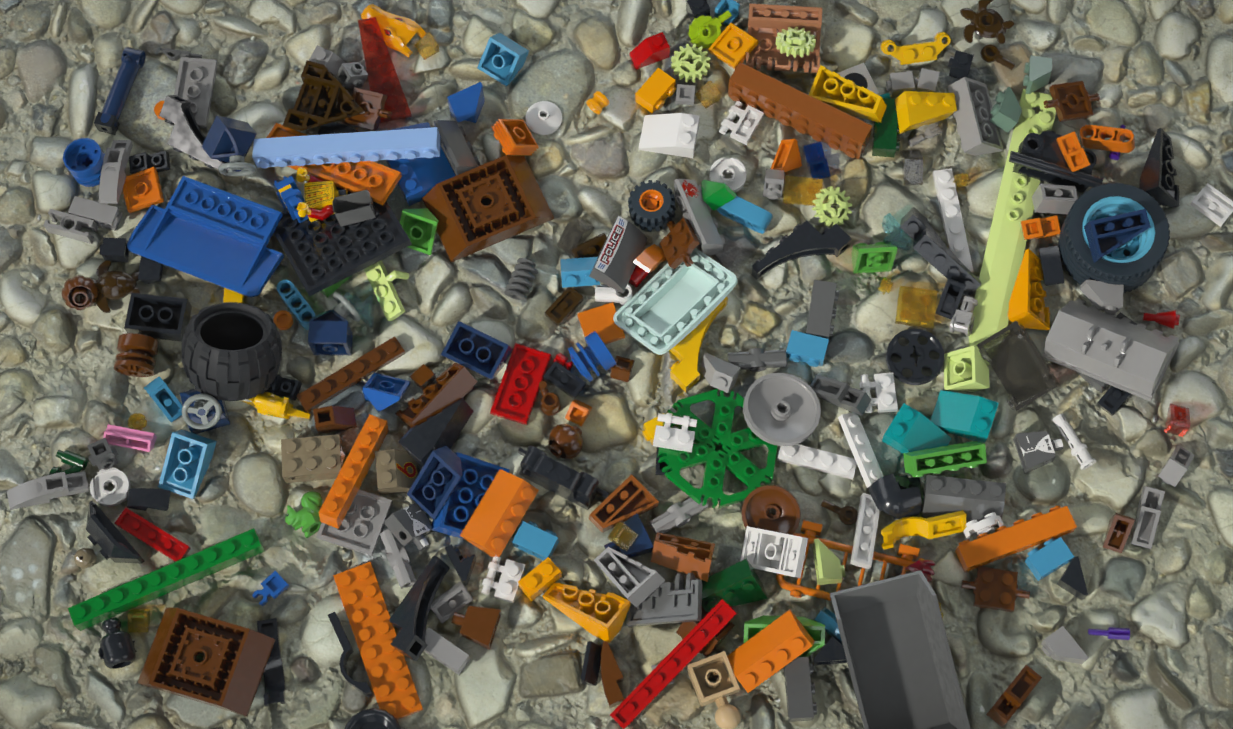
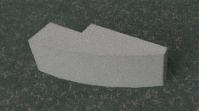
(1147, 517)

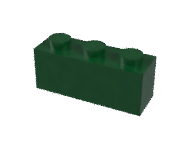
(885, 132)

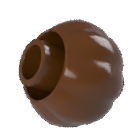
(76, 292)
(565, 441)

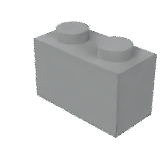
(1054, 198)

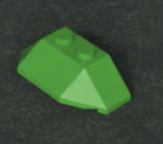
(814, 628)

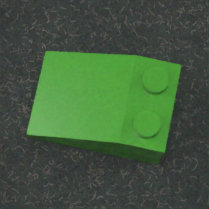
(873, 257)

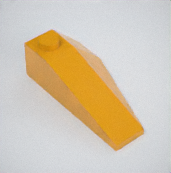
(1028, 296)
(595, 612)

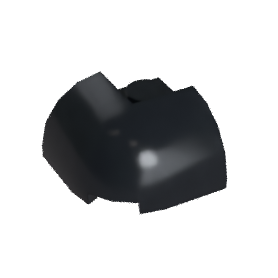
(896, 496)

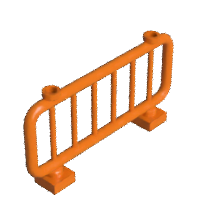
(810, 531)

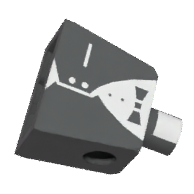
(1036, 449)
(410, 526)

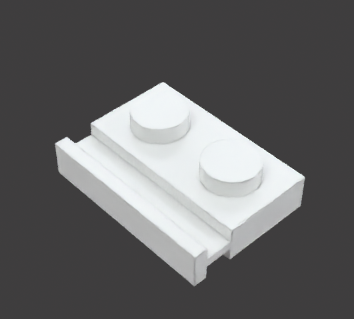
(1213, 204)

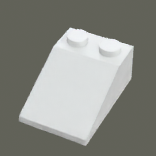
(670, 134)

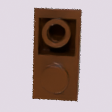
(334, 418)

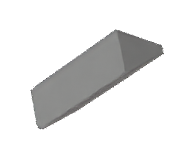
(451, 602)

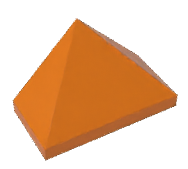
(787, 156)

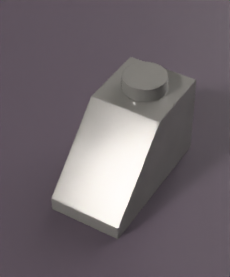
(327, 58)
(1103, 295)
(719, 373)
(1176, 466)
(1063, 647)

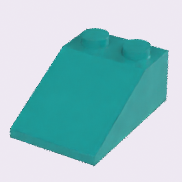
(964, 415)
(914, 432)

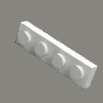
(861, 448)
(818, 460)
(865, 532)

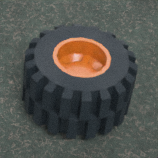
(651, 205)

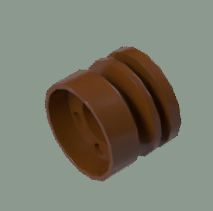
(136, 355)

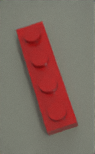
(152, 535)

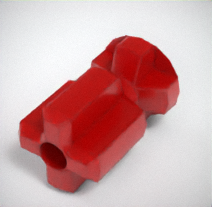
(562, 360)

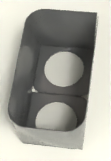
(353, 207)

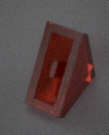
(1177, 420)

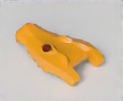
(395, 29)

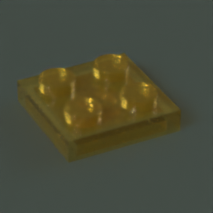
(916, 307)

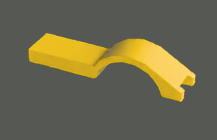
(924, 527)

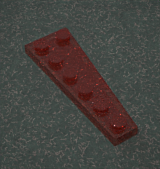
(381, 70)

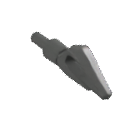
(178, 54)

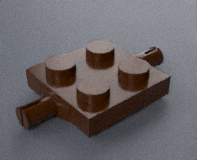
(1071, 101)
(373, 105)
(679, 243)
(995, 589)

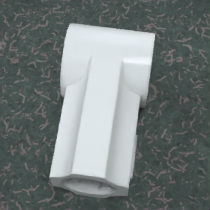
(607, 294)

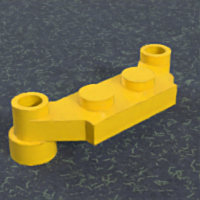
(916, 52)

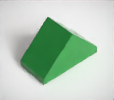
(716, 194)

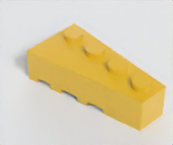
(847, 96)

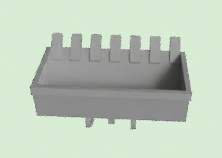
(1109, 348)

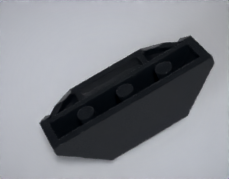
(109, 538)

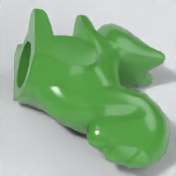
(308, 516)

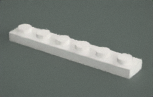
(952, 216)

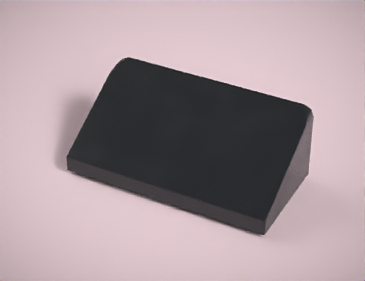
(150, 271)
(591, 664)

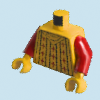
(318, 196)

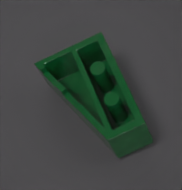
(735, 585)

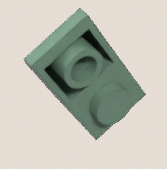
(1037, 73)
(1006, 110)

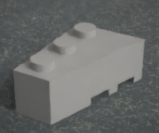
(629, 576)

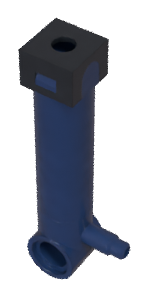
(107, 119)

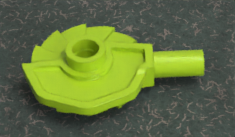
(706, 30)

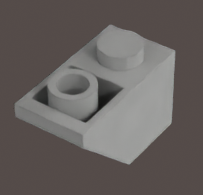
(773, 184)

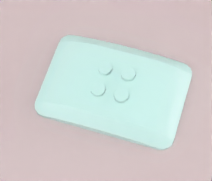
(675, 302)

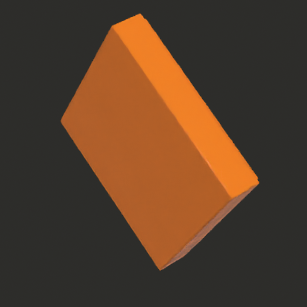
(142, 190)
(601, 320)

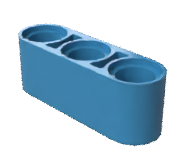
(746, 214)
(293, 297)

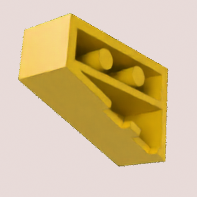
(923, 108)

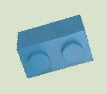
(576, 272)
(806, 348)
(535, 541)
(1048, 558)

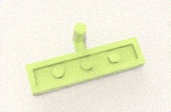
(384, 289)

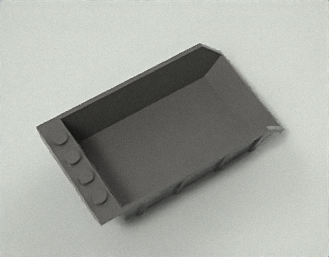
(899, 655)

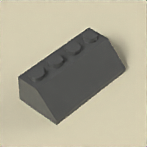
(974, 497)

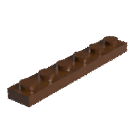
(350, 374)

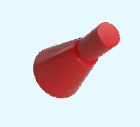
(1168, 319)

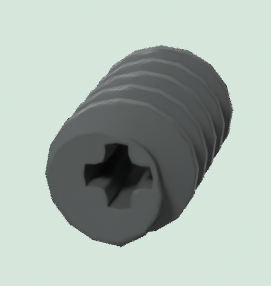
(520, 279)

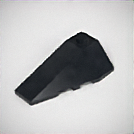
(1159, 173)
(436, 431)

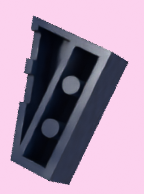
(1114, 231)

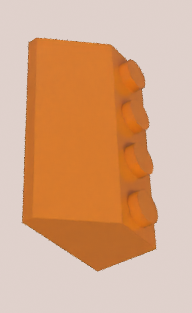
(499, 513)
(769, 650)

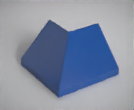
(467, 103)
(384, 390)

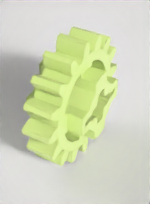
(795, 42)
(682, 64)
(833, 198)

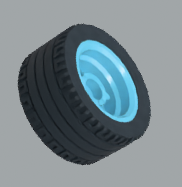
(1143, 252)

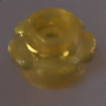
(961, 180)
(885, 285)
(134, 418)

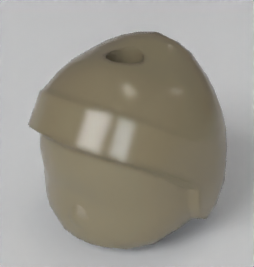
(85, 558)

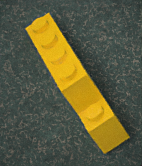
(688, 350)

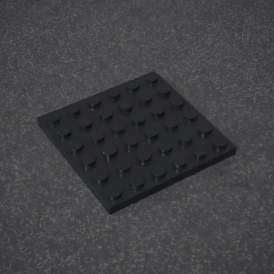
(329, 252)

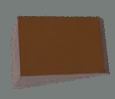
(1118, 532)

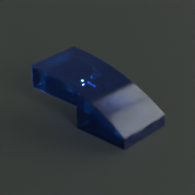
(816, 161)

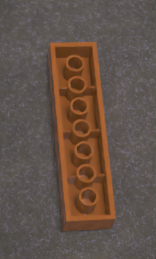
(799, 111)

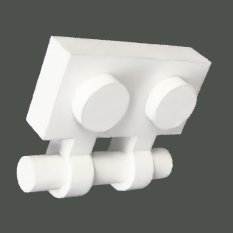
(745, 126)
(884, 392)
(674, 438)
(508, 583)

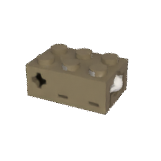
(312, 458)

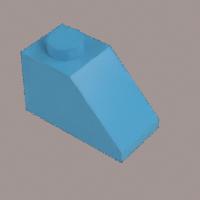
(164, 399)

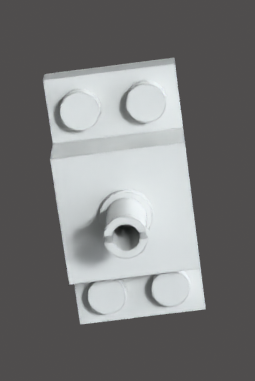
(774, 551)

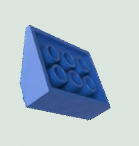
(420, 174)
(466, 495)

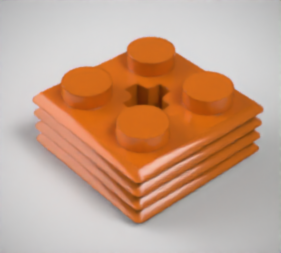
(514, 137)

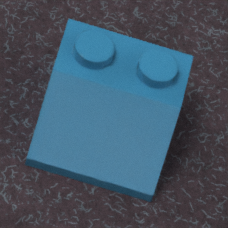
(502, 58)

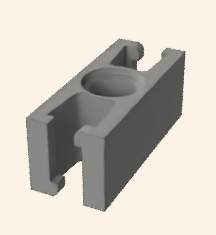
(103, 214)
(74, 232)
(445, 652)

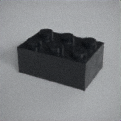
(158, 316)

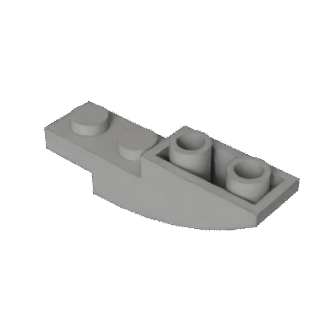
(112, 171)
(45, 488)

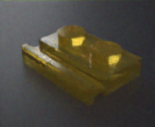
(801, 190)

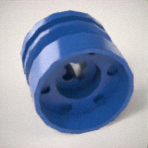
(84, 161)
(591, 356)

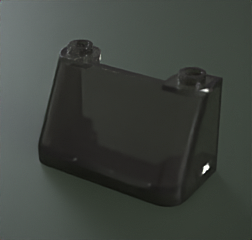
(1019, 366)

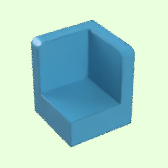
(730, 5)

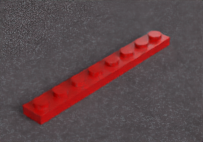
(673, 664)

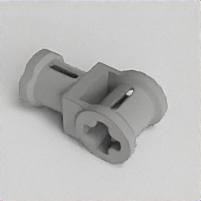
(964, 318)

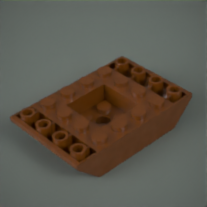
(468, 224)
(231, 663)

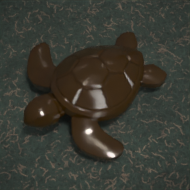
(985, 23)
(113, 285)

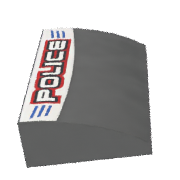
(618, 254)

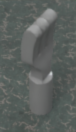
(930, 132)

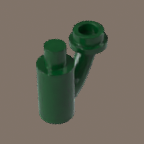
(70, 458)

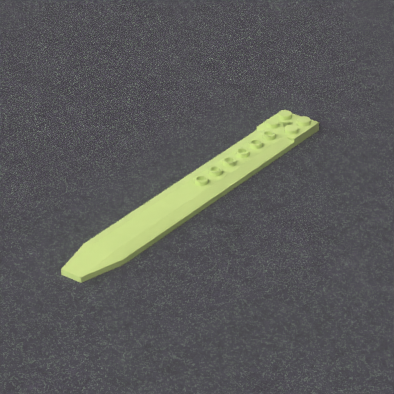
(1006, 239)

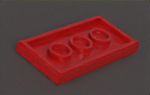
(520, 384)

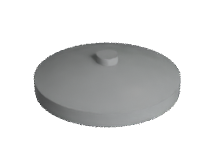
(781, 409)

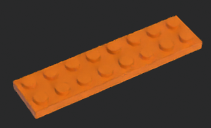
(349, 175)
(373, 635)

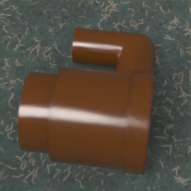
(550, 402)

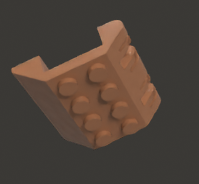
(767, 21)

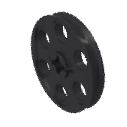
(908, 362)

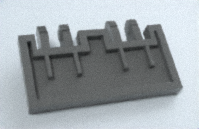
(669, 606)

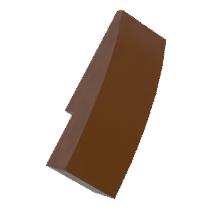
(610, 677)
(1014, 696)

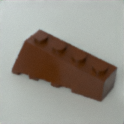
(450, 387)

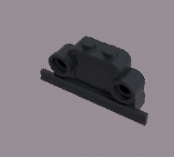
(1043, 160)
(559, 478)

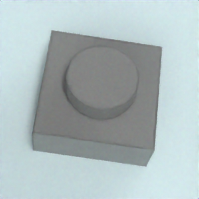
(685, 94)

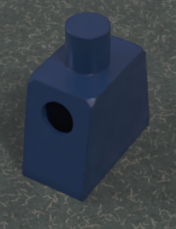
(642, 543)

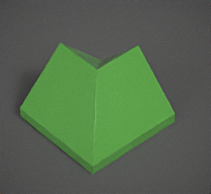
(420, 228)

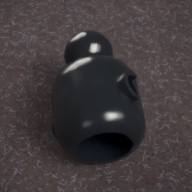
(116, 646)

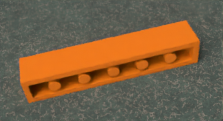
(353, 471)
(1016, 538)

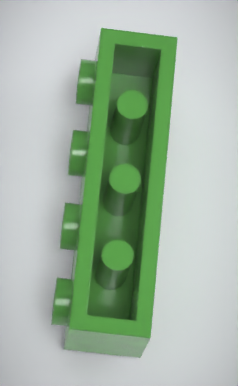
(945, 458)

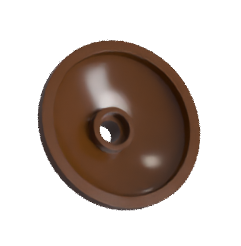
(757, 510)

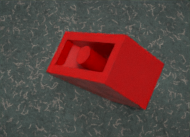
(650, 51)

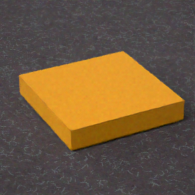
(733, 45)

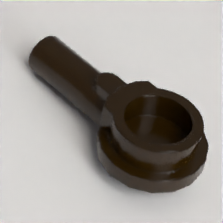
(990, 54)
(847, 514)

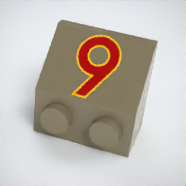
(395, 471)

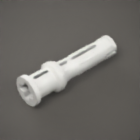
(1078, 449)

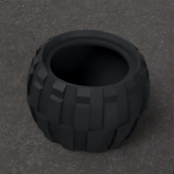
(231, 351)

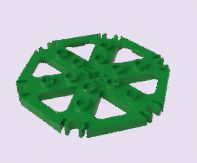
(718, 460)

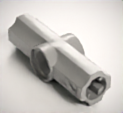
(677, 515)
(398, 559)

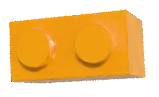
(655, 91)
(539, 579)

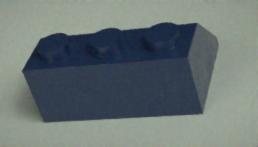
(476, 350)
(436, 481)

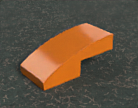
(1072, 151)
(1040, 228)
(650, 258)

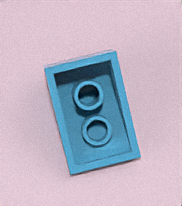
(186, 463)

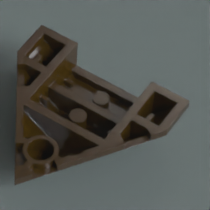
(320, 100)

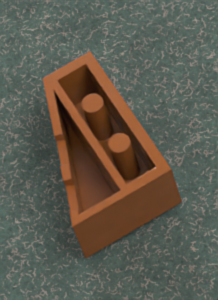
(622, 504)
(683, 554)

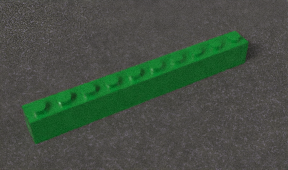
(166, 579)

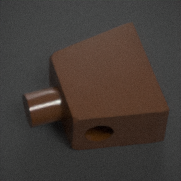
(478, 624)

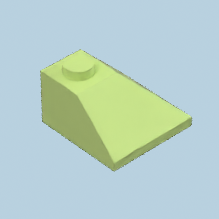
(965, 371)
(826, 565)

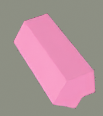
(130, 438)

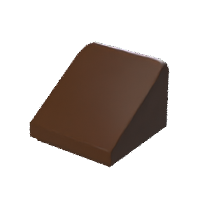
(622, 369)
(423, 377)

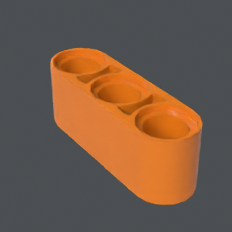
(1114, 144)

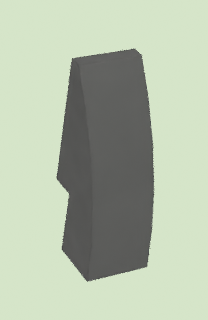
(840, 394)

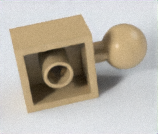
(726, 685)

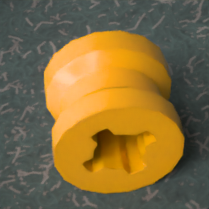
(597, 102)

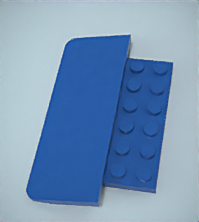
(211, 237)

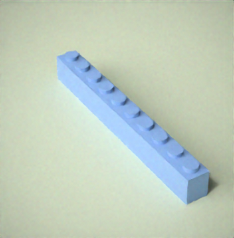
(346, 147)

